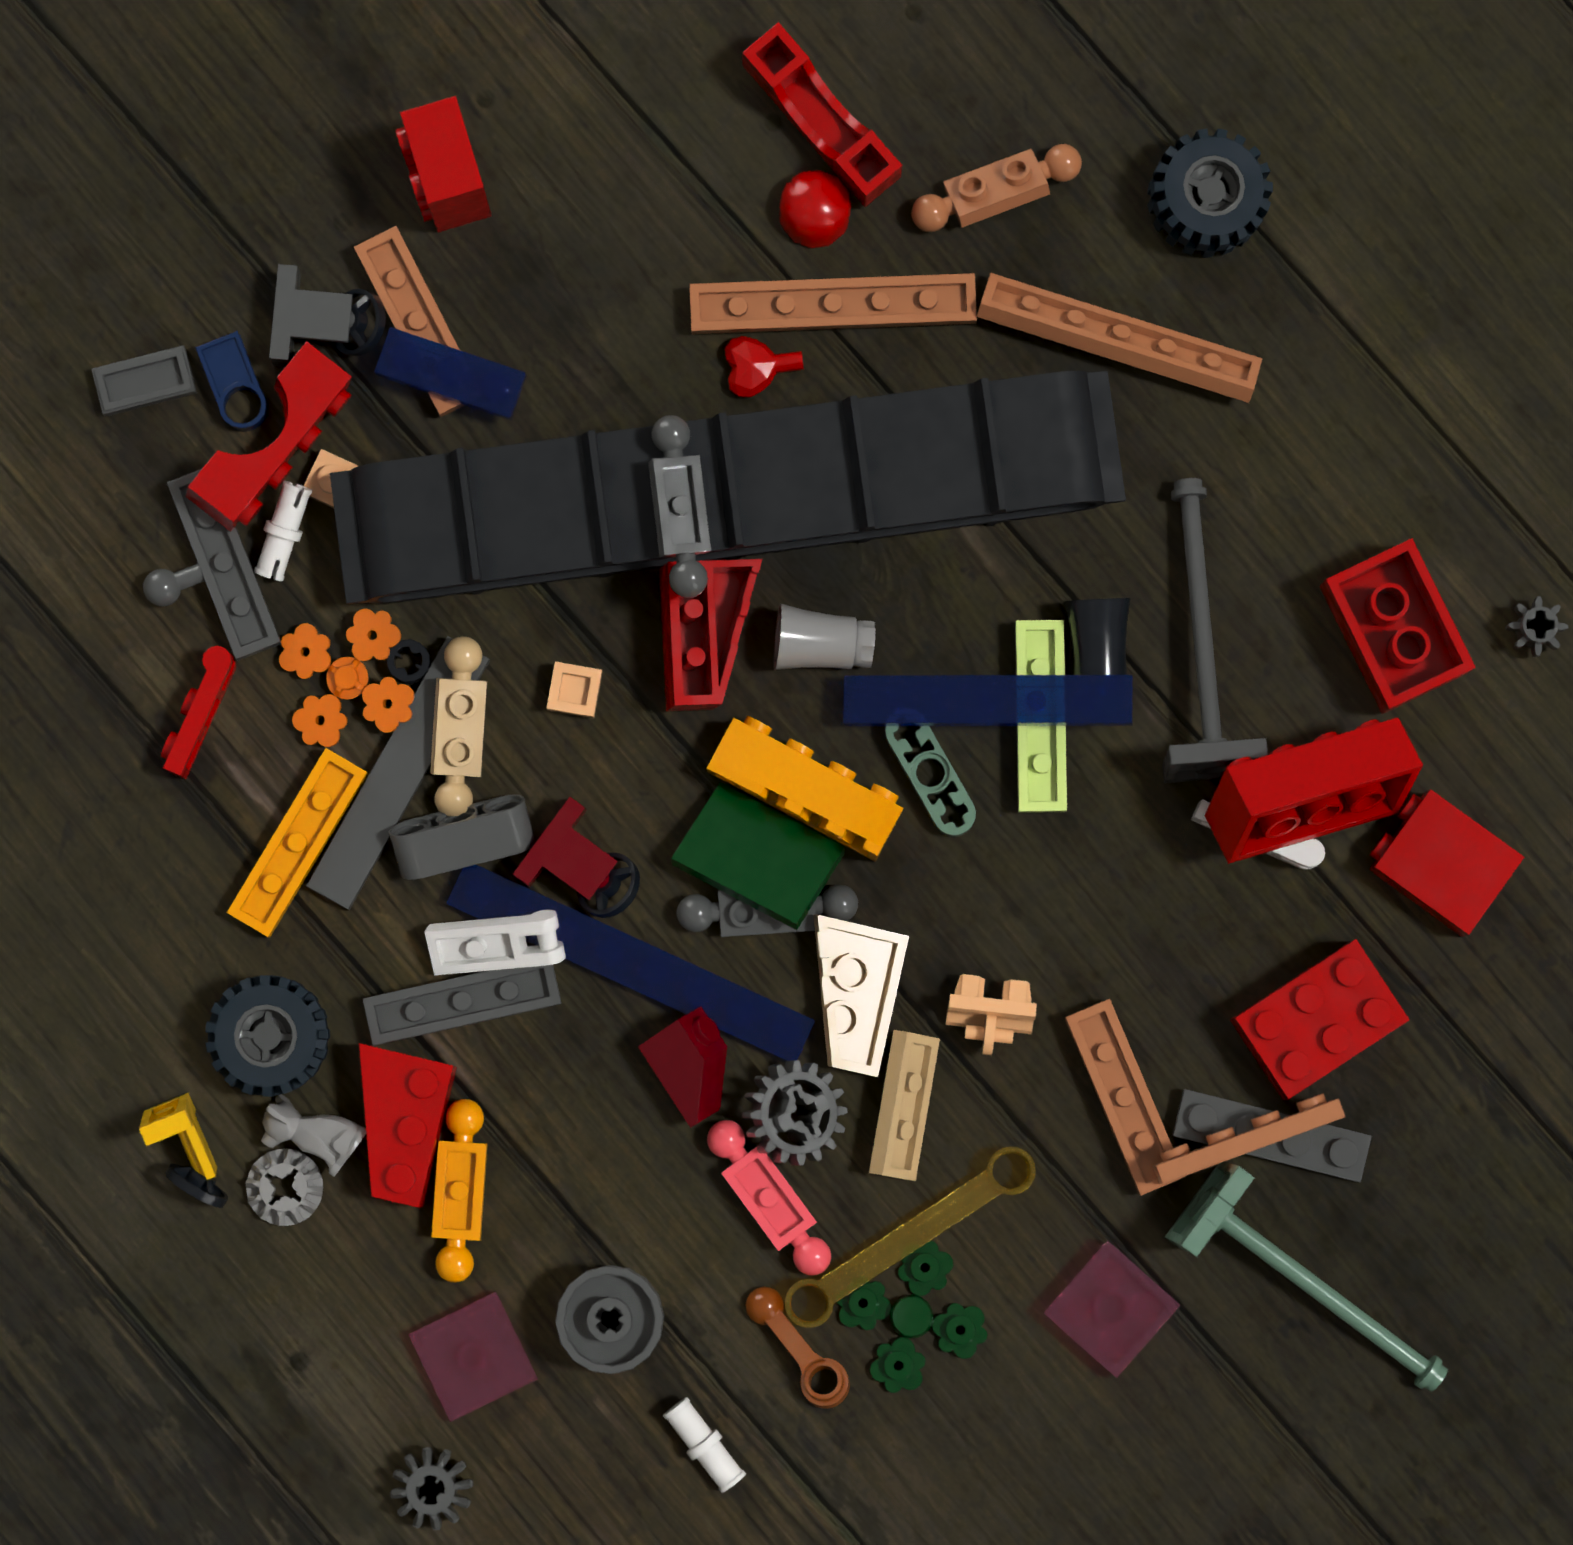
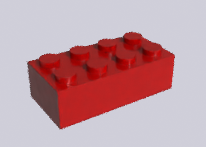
(1312, 789)

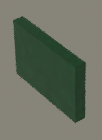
(758, 856)

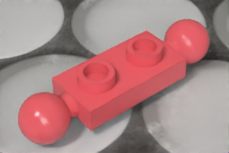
(769, 1198)

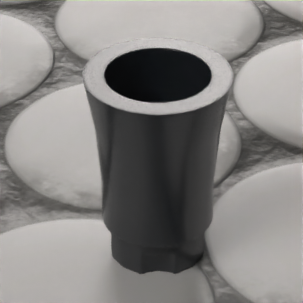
(1098, 635)

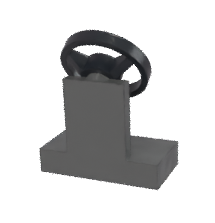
(320, 317)

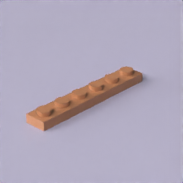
(833, 303)
(1119, 337)

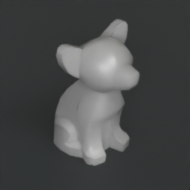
(321, 1135)

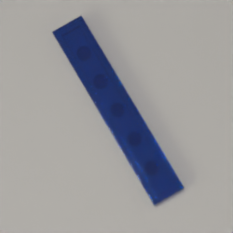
(988, 700)

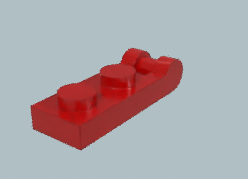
(200, 709)

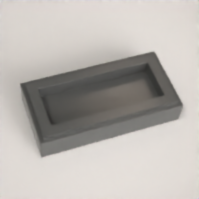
(144, 381)

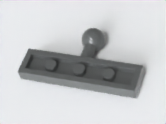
(227, 574)

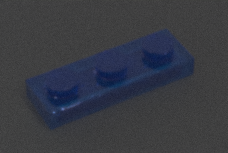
(450, 373)

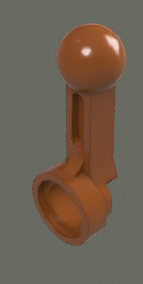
(766, 1307)

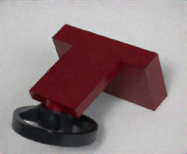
(579, 863)

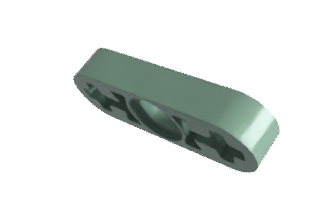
(957, 798)

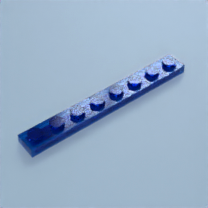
(640, 965)

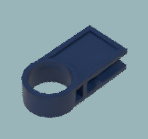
(231, 371)

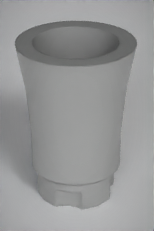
(821, 640)

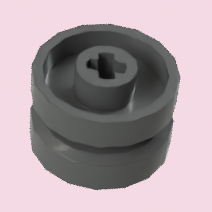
(582, 1327)

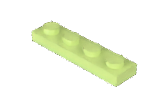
(1041, 748)

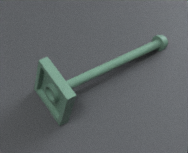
(1213, 1210)

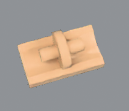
(991, 1018)

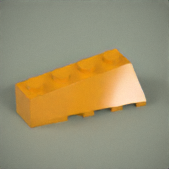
(804, 788)

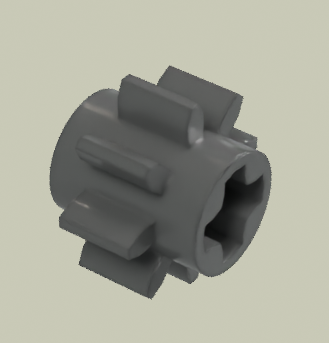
(1528, 636)

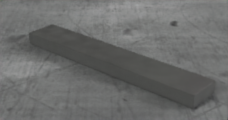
(383, 795)

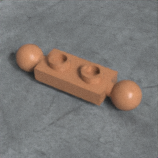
(996, 188)

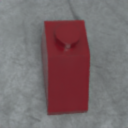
(690, 1064)

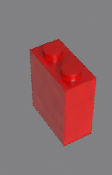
(1444, 861)

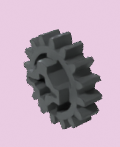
(812, 1123)

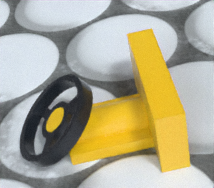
(179, 1118)

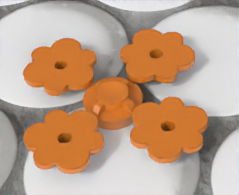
(346, 678)

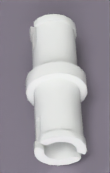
(283, 530)
(704, 1444)

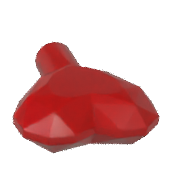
(756, 365)

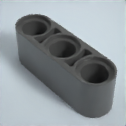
(449, 843)

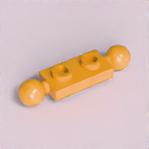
(459, 1190)

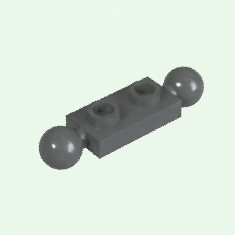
(679, 506)
(736, 918)

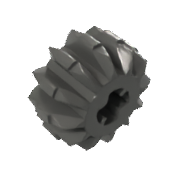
(419, 1478)

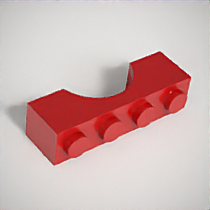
(808, 103)
(233, 482)

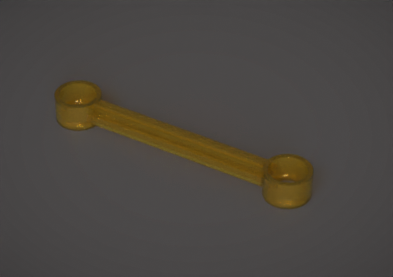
(910, 1236)

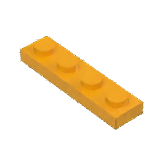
(297, 842)

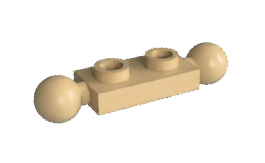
(458, 726)

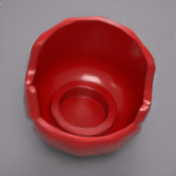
(815, 208)

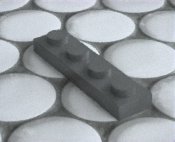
(460, 1002)
(1320, 1150)

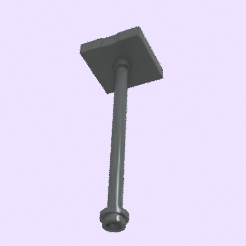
(1213, 753)

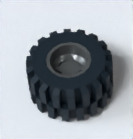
(1209, 193)
(267, 1035)

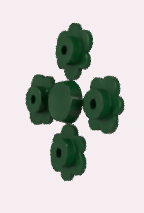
(913, 1318)

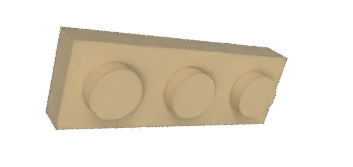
(904, 1105)

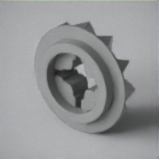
(307, 1183)

